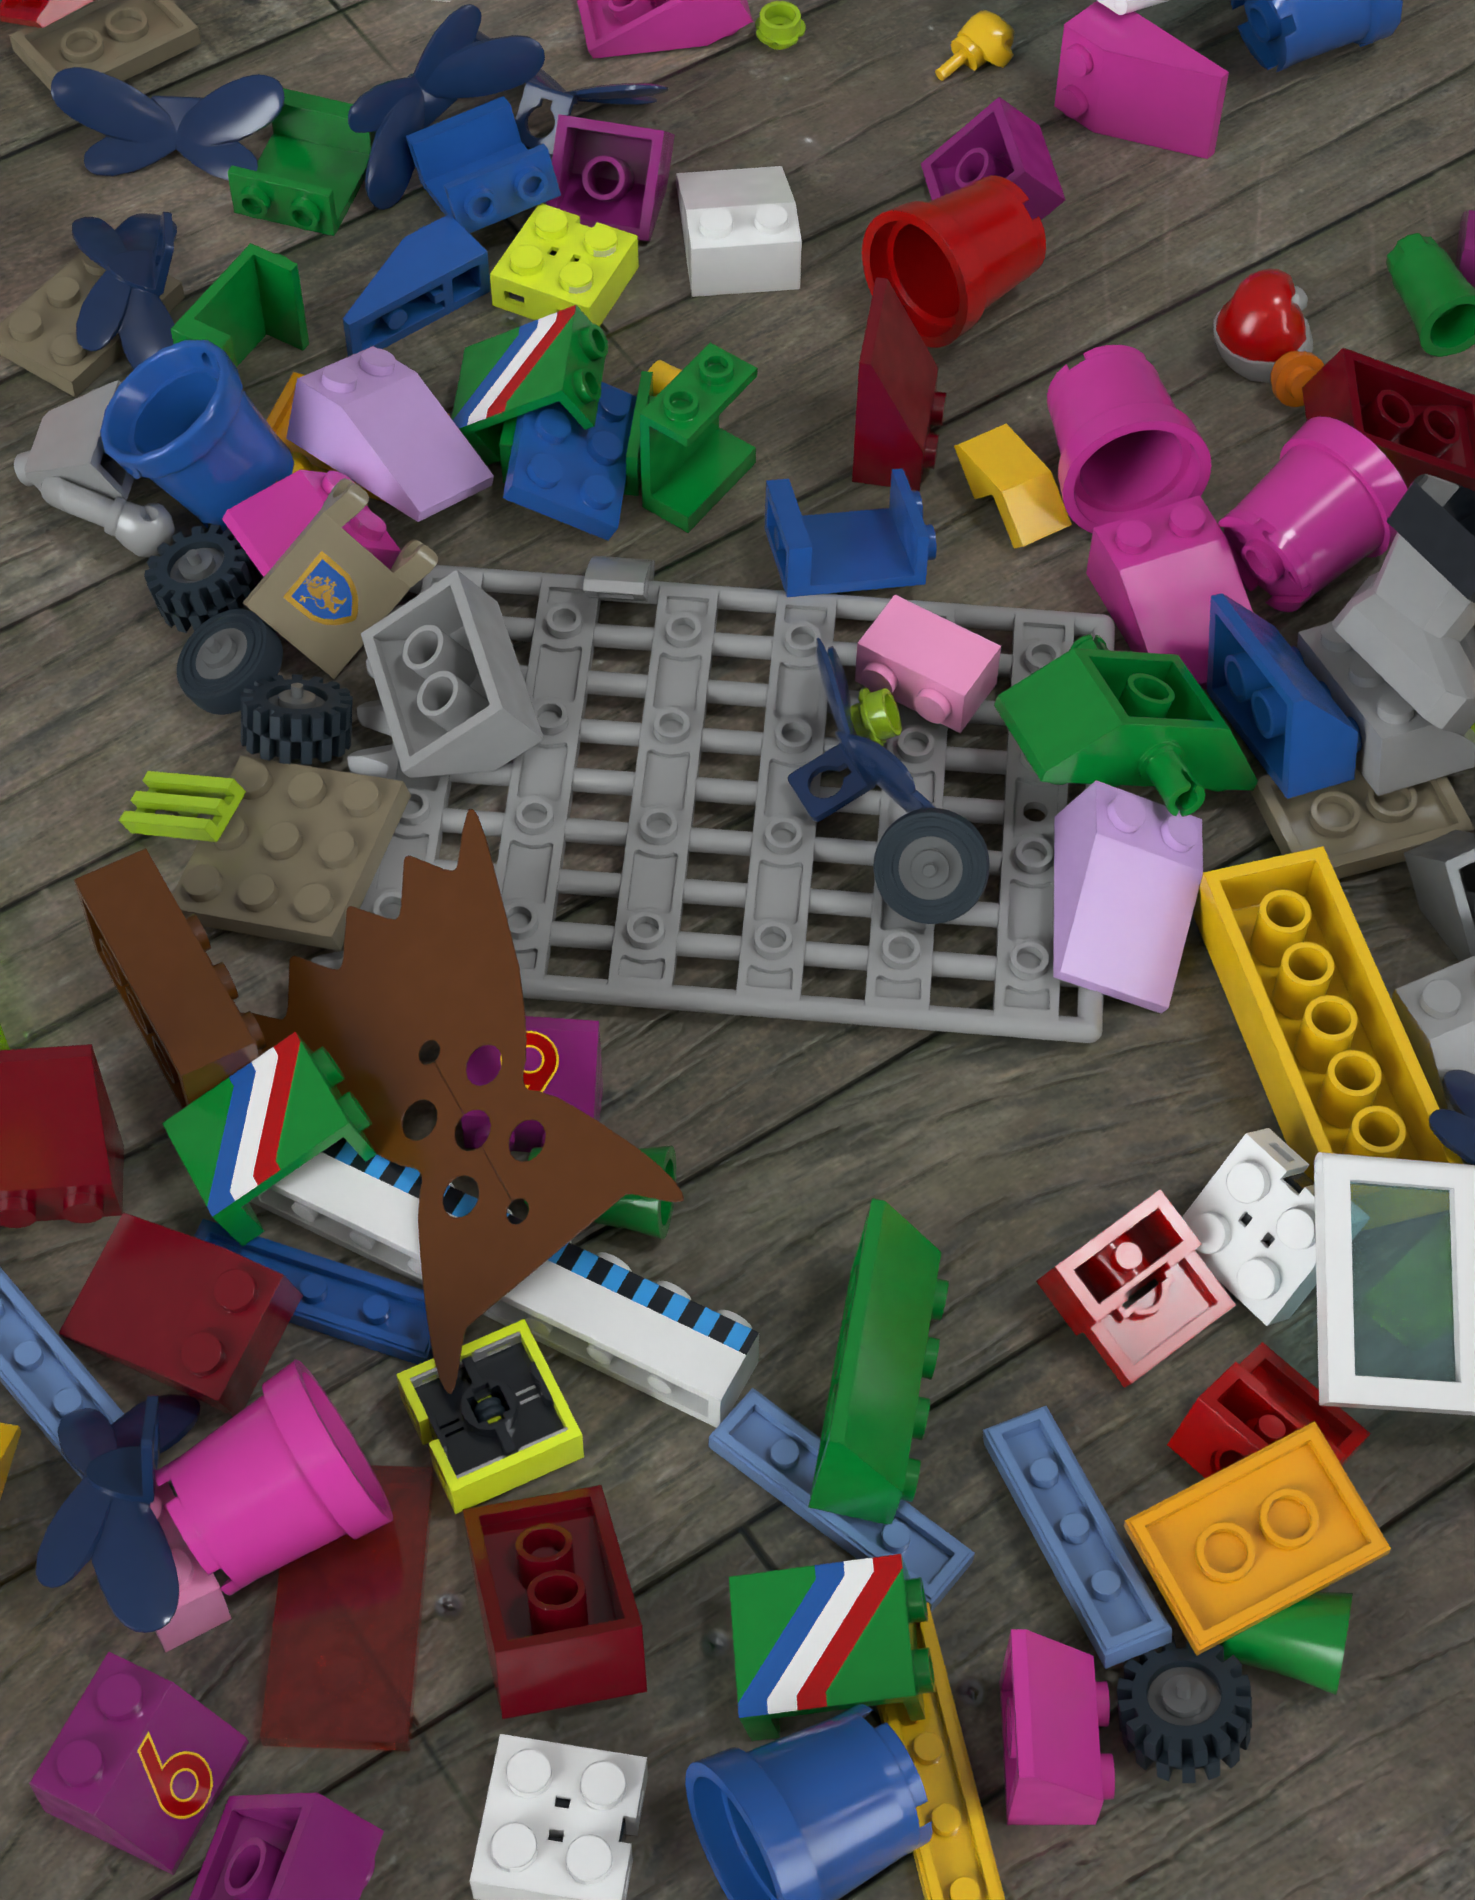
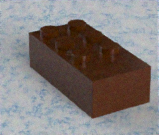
(167, 977)

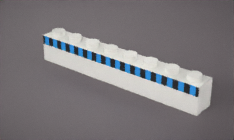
(572, 1302)

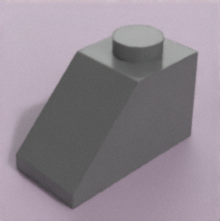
(1445, 888)

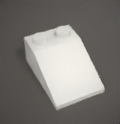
(739, 231)

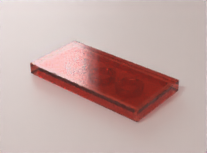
(352, 1630)

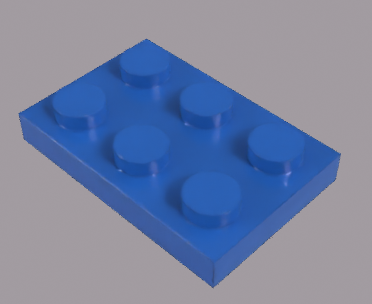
(573, 470)

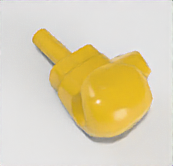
(980, 40)

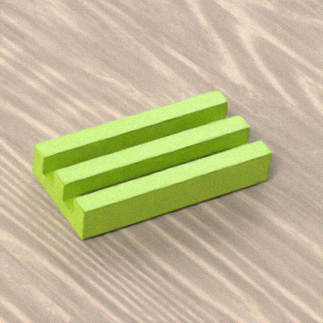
(187, 796)

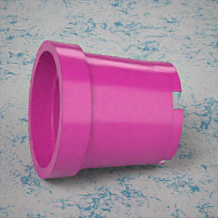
(1122, 439)
(1314, 513)
(273, 1483)

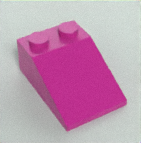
(658, 25)
(1139, 83)
(1160, 579)

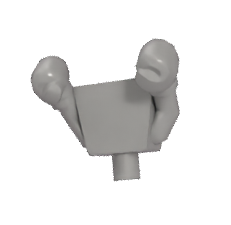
(85, 481)

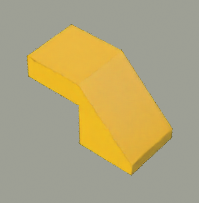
(1019, 481)

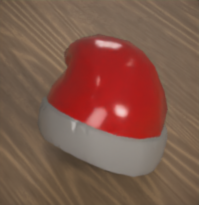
(1262, 324)

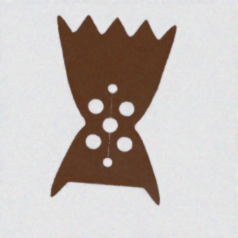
(456, 979)

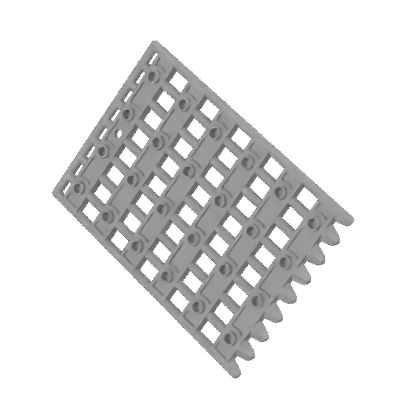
(783, 833)

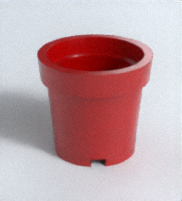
(954, 254)

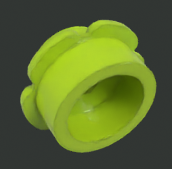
(779, 25)
(876, 716)

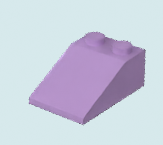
(386, 433)
(1123, 894)

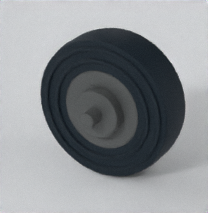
(227, 657)
(931, 865)

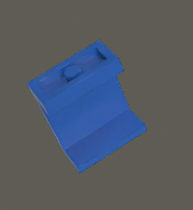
(481, 167)
(850, 547)

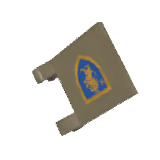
(332, 586)

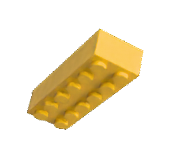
(1316, 1011)

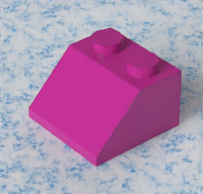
(278, 515)
(1053, 1733)

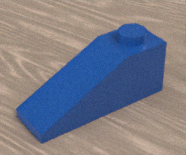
(418, 284)

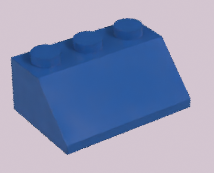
(1277, 702)

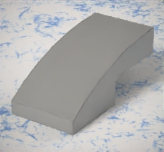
(618, 578)

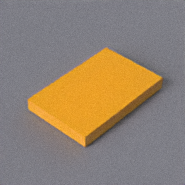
(1256, 1538)

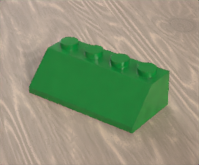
(879, 1371)

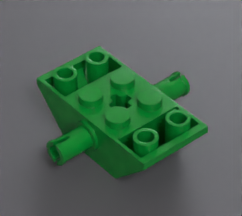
(1124, 724)

